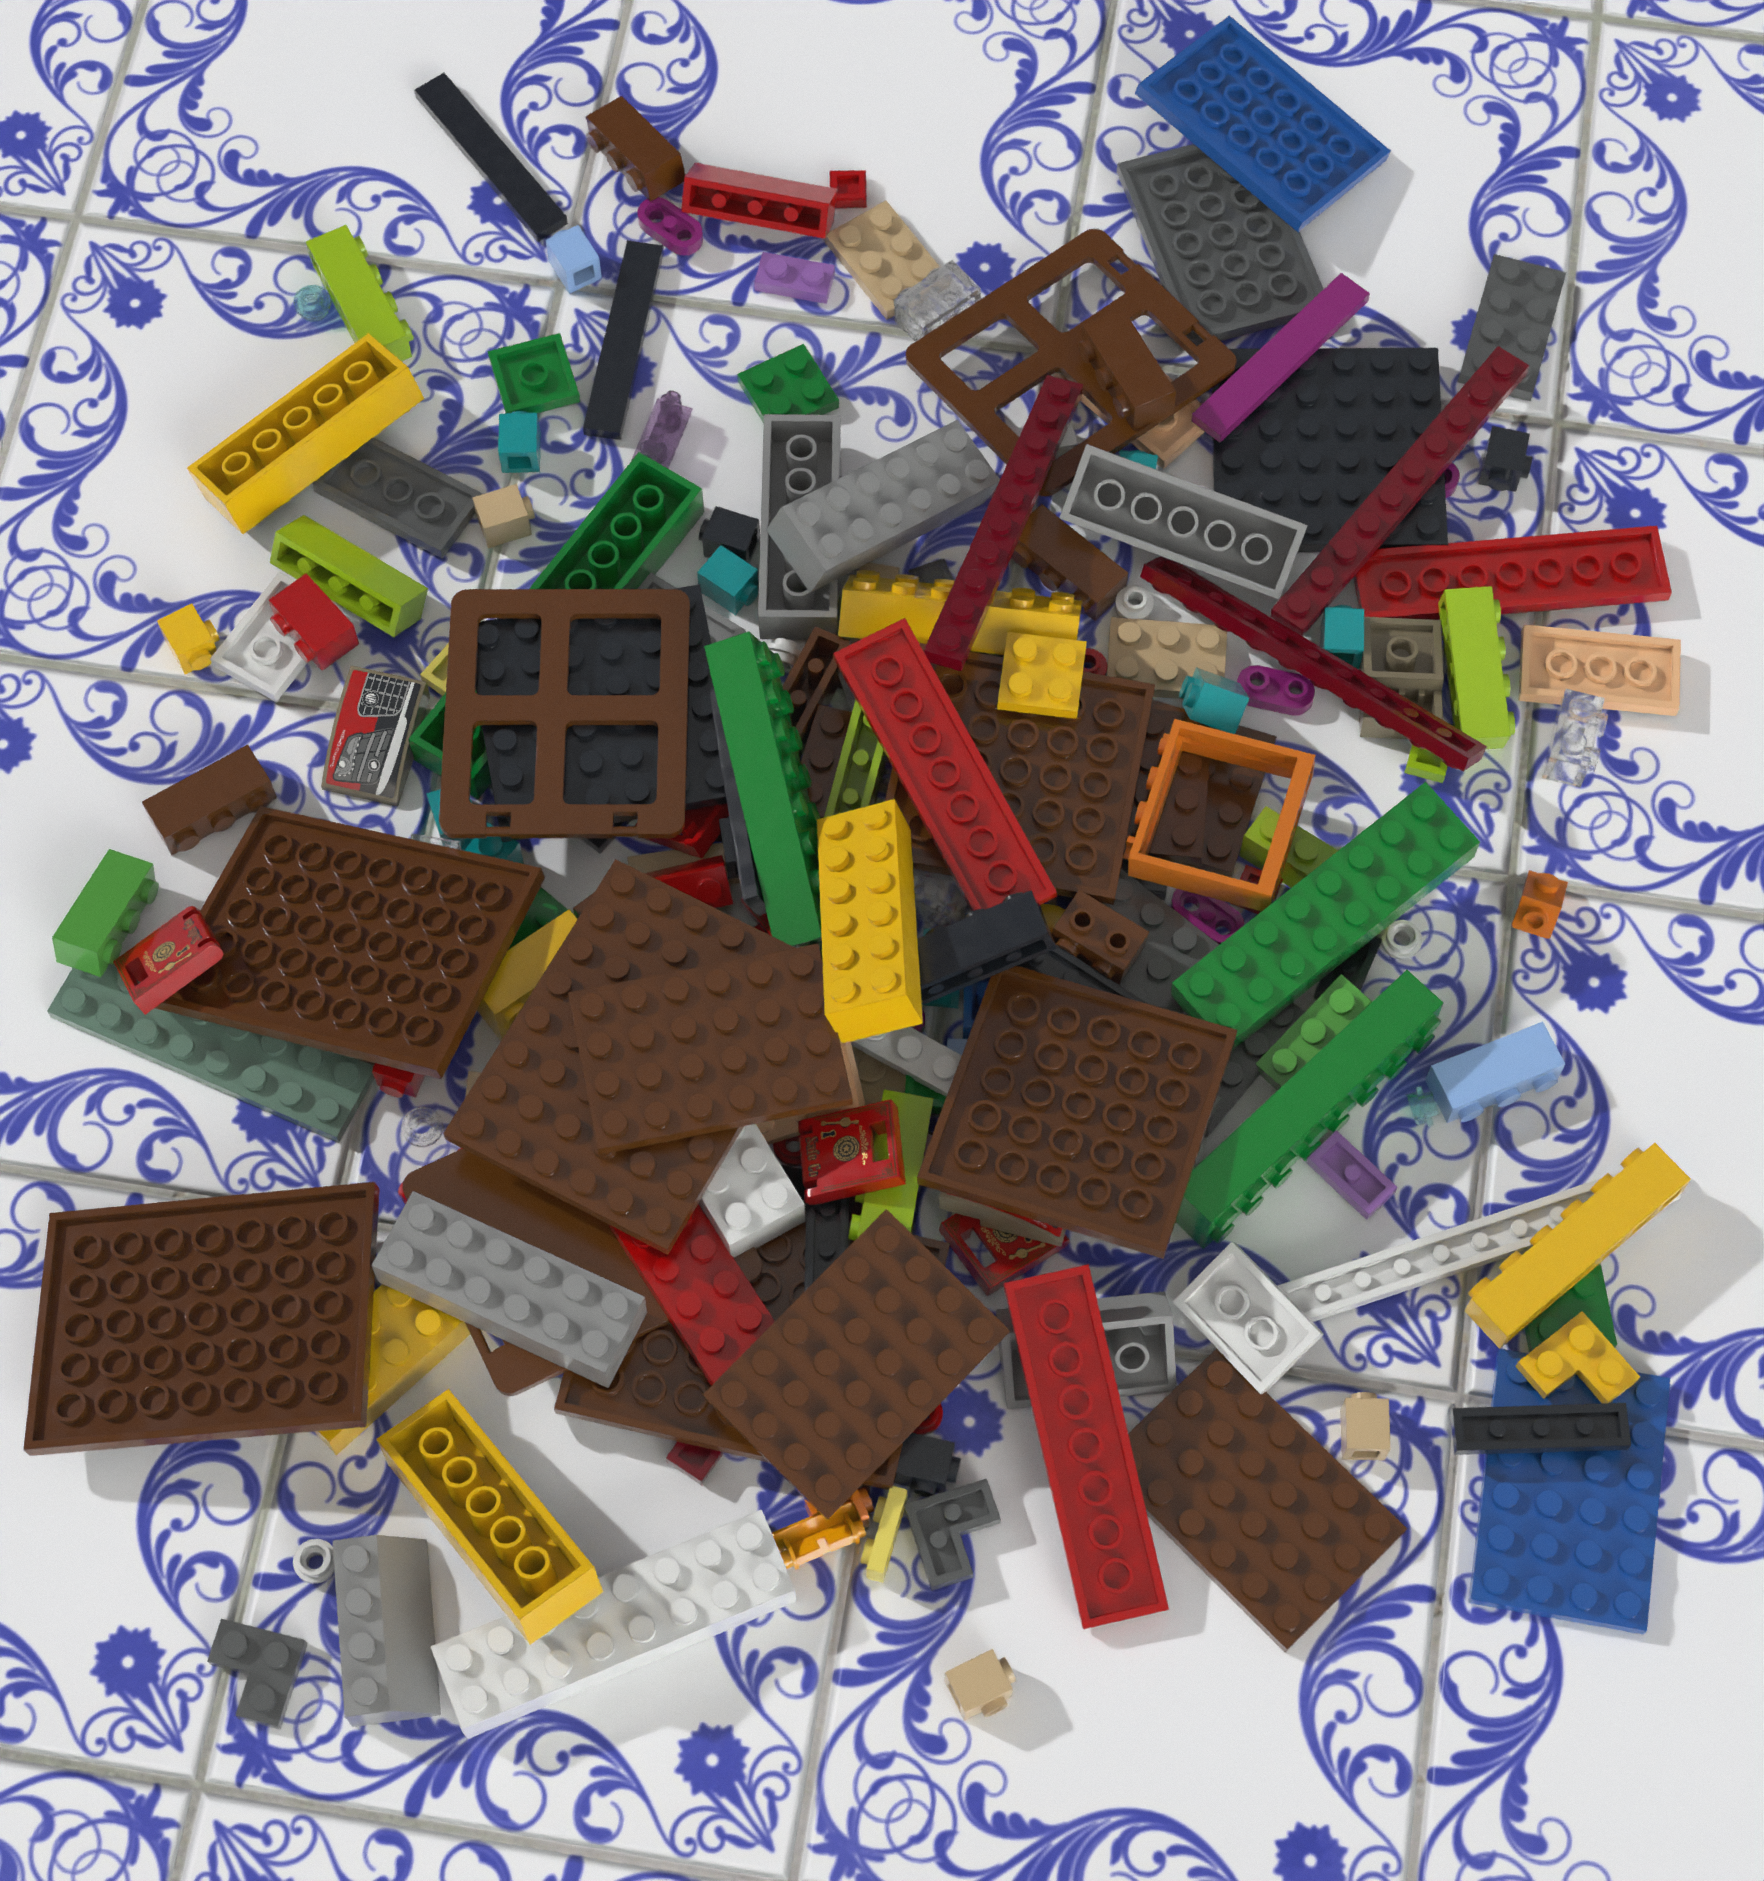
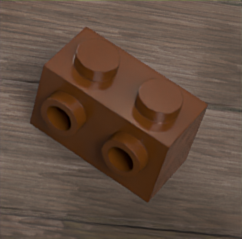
(1099, 936)

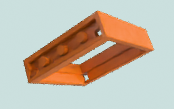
(1234, 750)

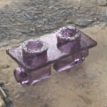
(664, 429)

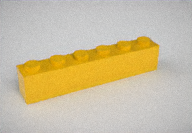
(1576, 1244)

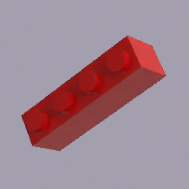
(759, 200)

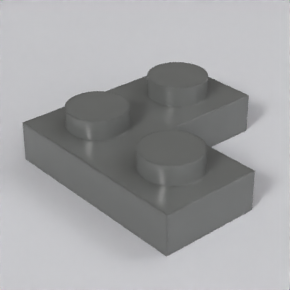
(940, 1523)
(271, 1666)

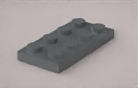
(1516, 316)
(401, 495)

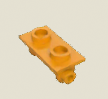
(817, 1536)

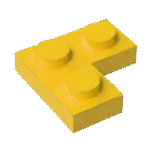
(1581, 1351)

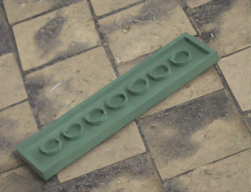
(278, 1076)

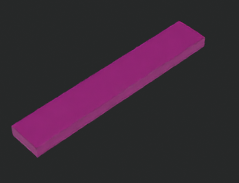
(1280, 357)

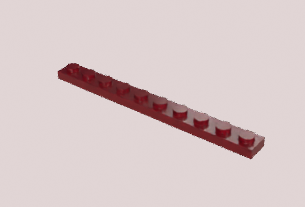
(1399, 491)
(1003, 523)
(1314, 662)

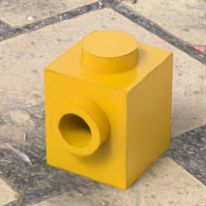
(189, 638)

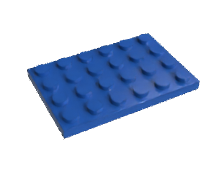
(1263, 123)
(1575, 1527)

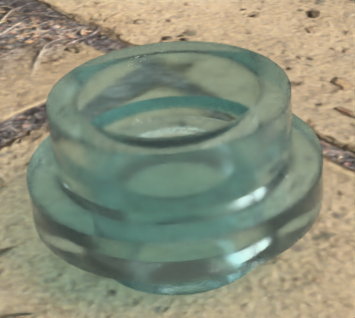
(316, 310)
(1422, 1106)

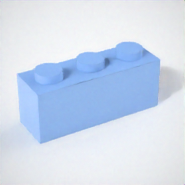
(1495, 1073)

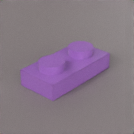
(794, 277)
(1351, 1175)

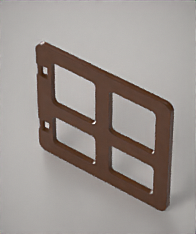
(1060, 352)
(555, 710)

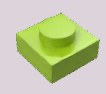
(1425, 765)

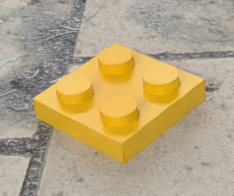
(1041, 675)

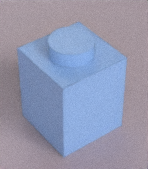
(573, 258)

